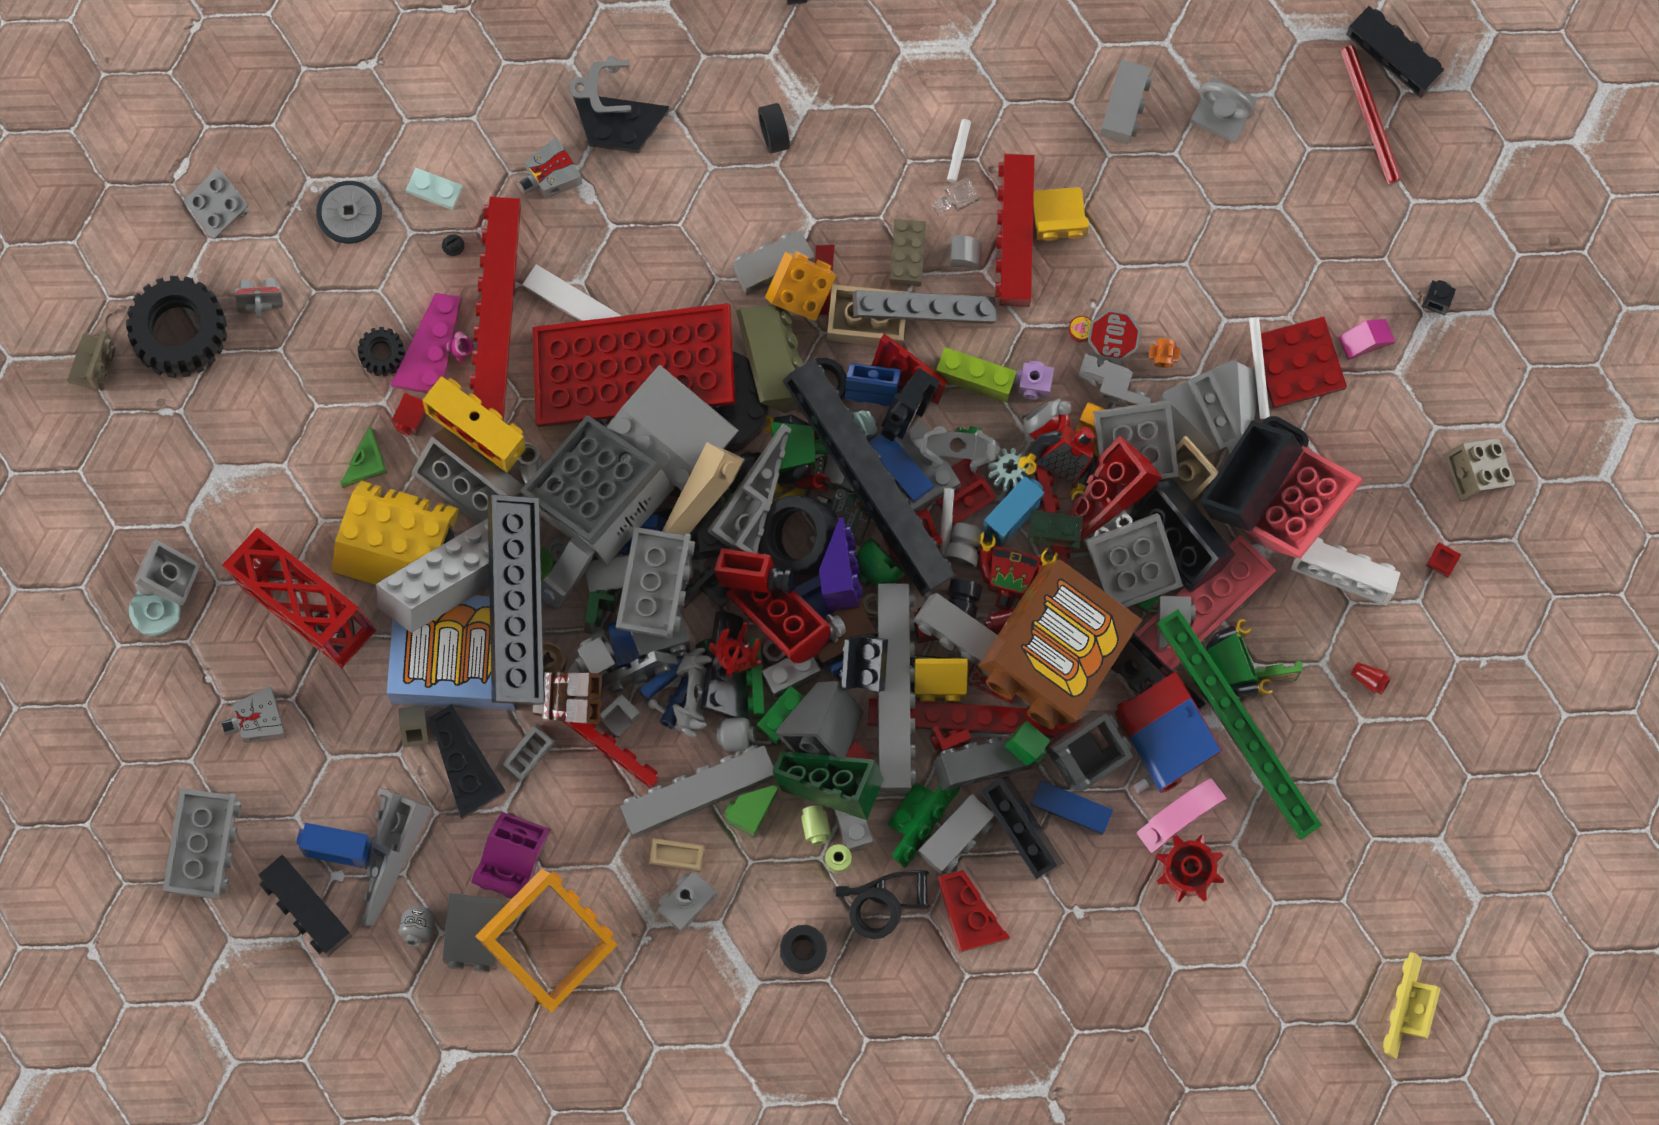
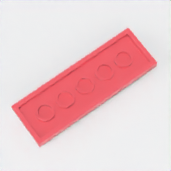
(1217, 596)

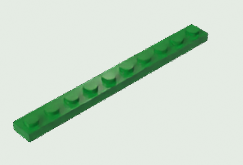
(1238, 724)

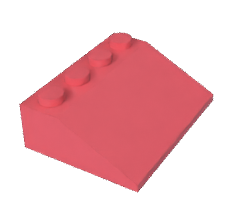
(1304, 504)

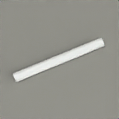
(1259, 368)

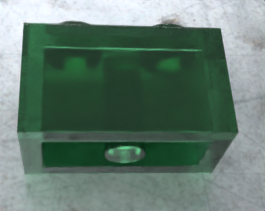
(1055, 529)

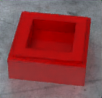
(1443, 560)

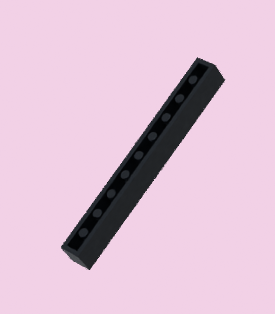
(868, 477)

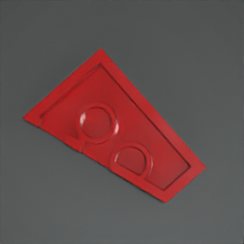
(968, 915)

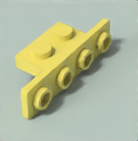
(1413, 1008)

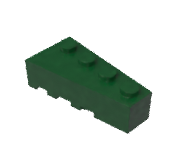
(830, 780)

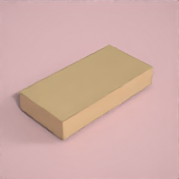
(676, 855)

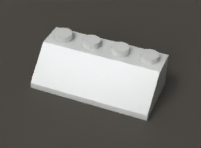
(1348, 571)

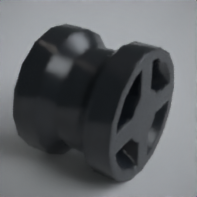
(781, 579)

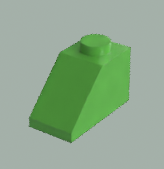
(750, 809)

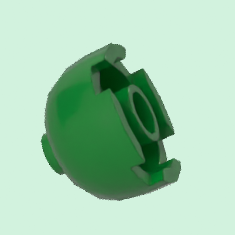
(876, 565)

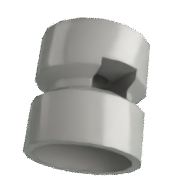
(965, 545)

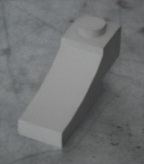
(566, 573)

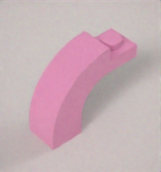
(1181, 814)

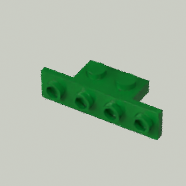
(917, 818)

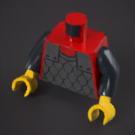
(1064, 454)

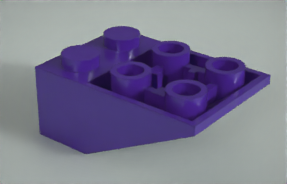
(840, 570)

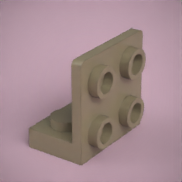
(91, 361)
(1478, 468)

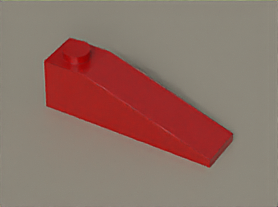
(1116, 484)

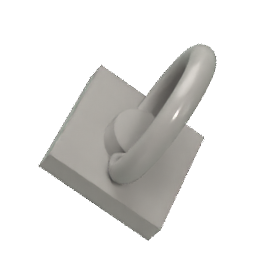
(1223, 109)

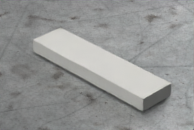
(565, 296)

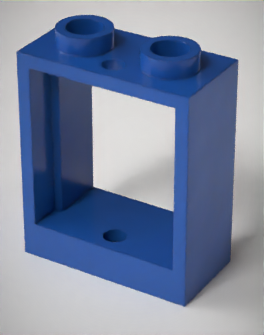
(334, 845)

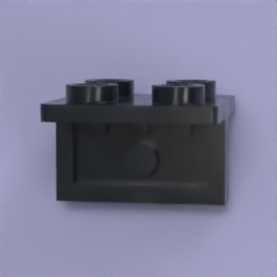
(864, 662)

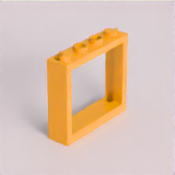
(515, 908)

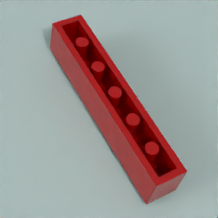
(1016, 230)

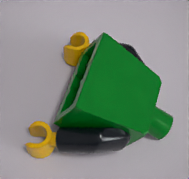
(799, 449)
(1234, 662)

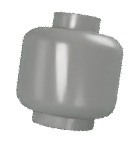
(736, 734)

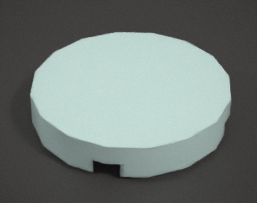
(154, 614)

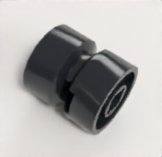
(965, 595)

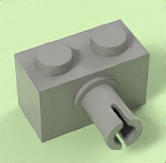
(686, 901)

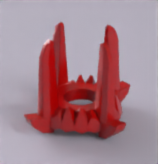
(732, 664)

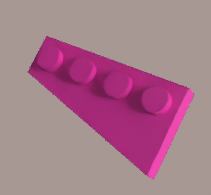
(427, 354)

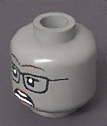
(416, 925)

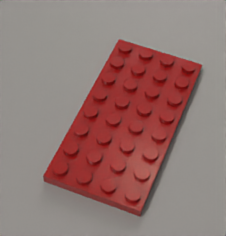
(604, 361)

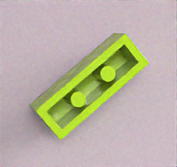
(976, 374)

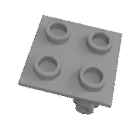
(216, 203)

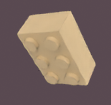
(860, 331)

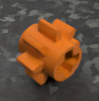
(1164, 353)

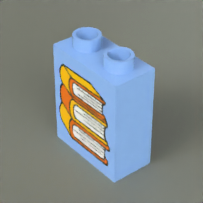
(445, 660)

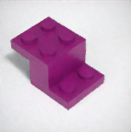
(510, 855)

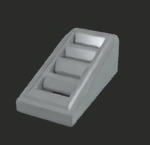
(543, 734)

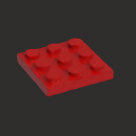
(1301, 363)

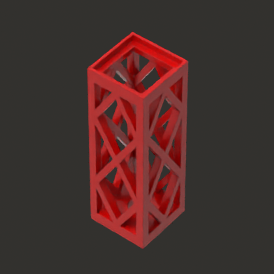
(266, 554)

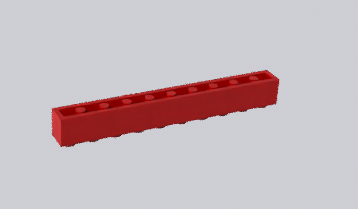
(496, 302)

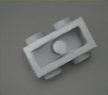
(595, 657)

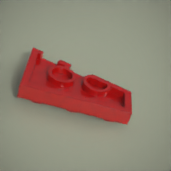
(894, 356)

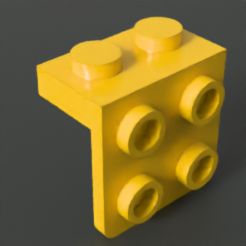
(1060, 214)

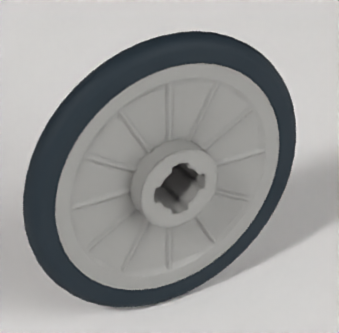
(349, 196)

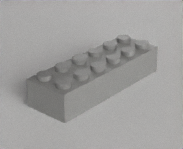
(437, 580)

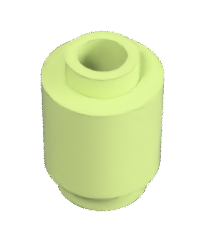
(815, 825)
(838, 867)

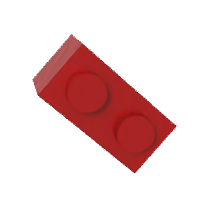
(743, 570)

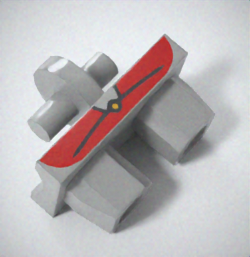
(258, 298)

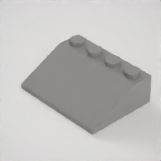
(670, 425)

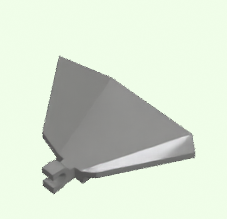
(1214, 407)

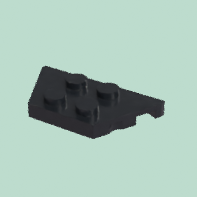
(620, 130)

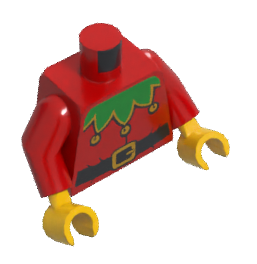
(1008, 570)

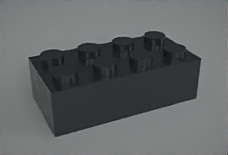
(1251, 476)

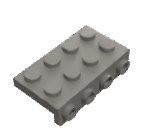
(655, 582)
(202, 844)

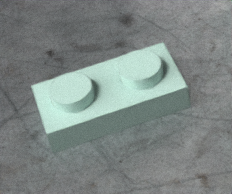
(434, 189)

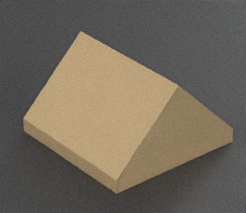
(1193, 469)

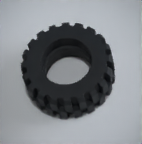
(171, 295)

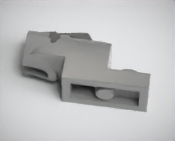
(1113, 380)

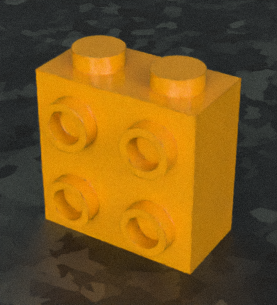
(801, 285)

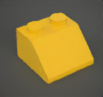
(940, 679)

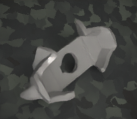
(978, 447)
(690, 716)

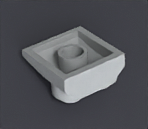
(166, 573)

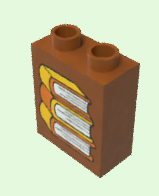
(1058, 645)

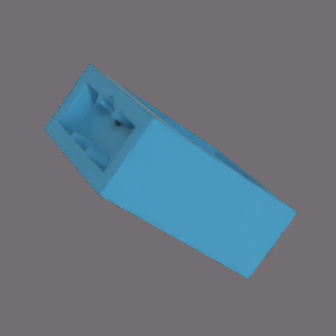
(1013, 511)

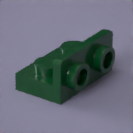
(597, 603)

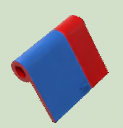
(1167, 731)

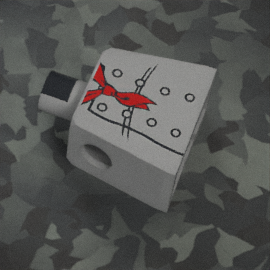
(256, 718)

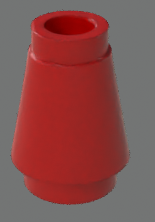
(1371, 677)

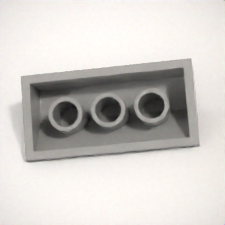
(463, 475)

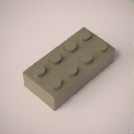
(907, 252)

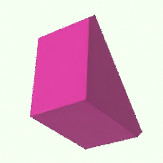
(1366, 338)

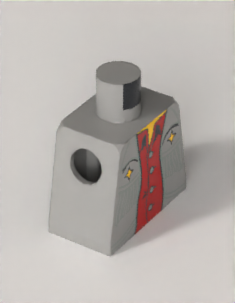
(550, 171)

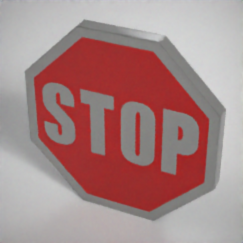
(1114, 334)

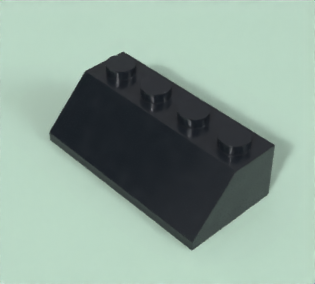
(1193, 541)

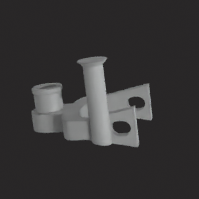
(591, 83)

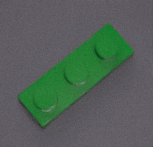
(754, 679)

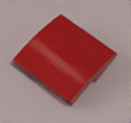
(972, 494)

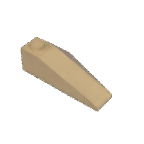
(706, 484)

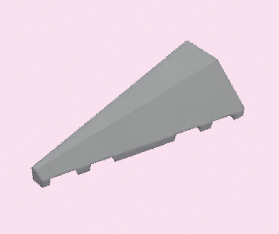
(744, 515)
(397, 831)

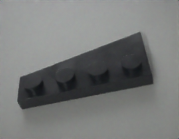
(725, 693)
(466, 767)

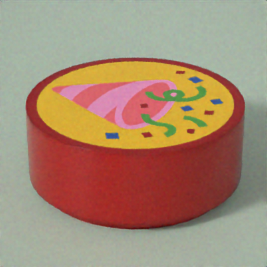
(1079, 328)

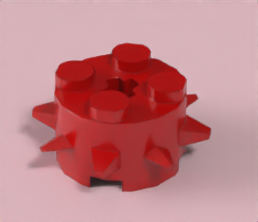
(1203, 862)

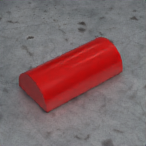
(785, 621)

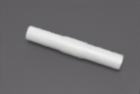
(959, 150)
(946, 519)

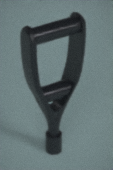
(922, 894)

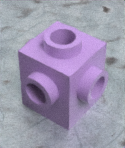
(1034, 380)

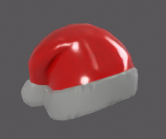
(1047, 418)

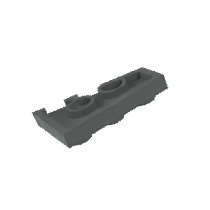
(656, 663)

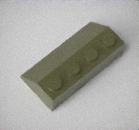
(771, 353)

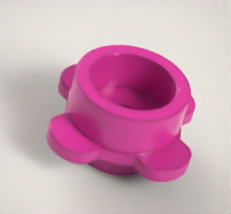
(465, 342)

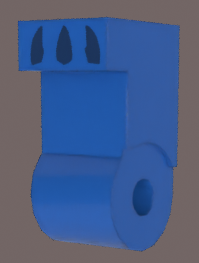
(622, 646)

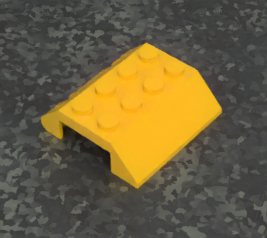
(387, 532)

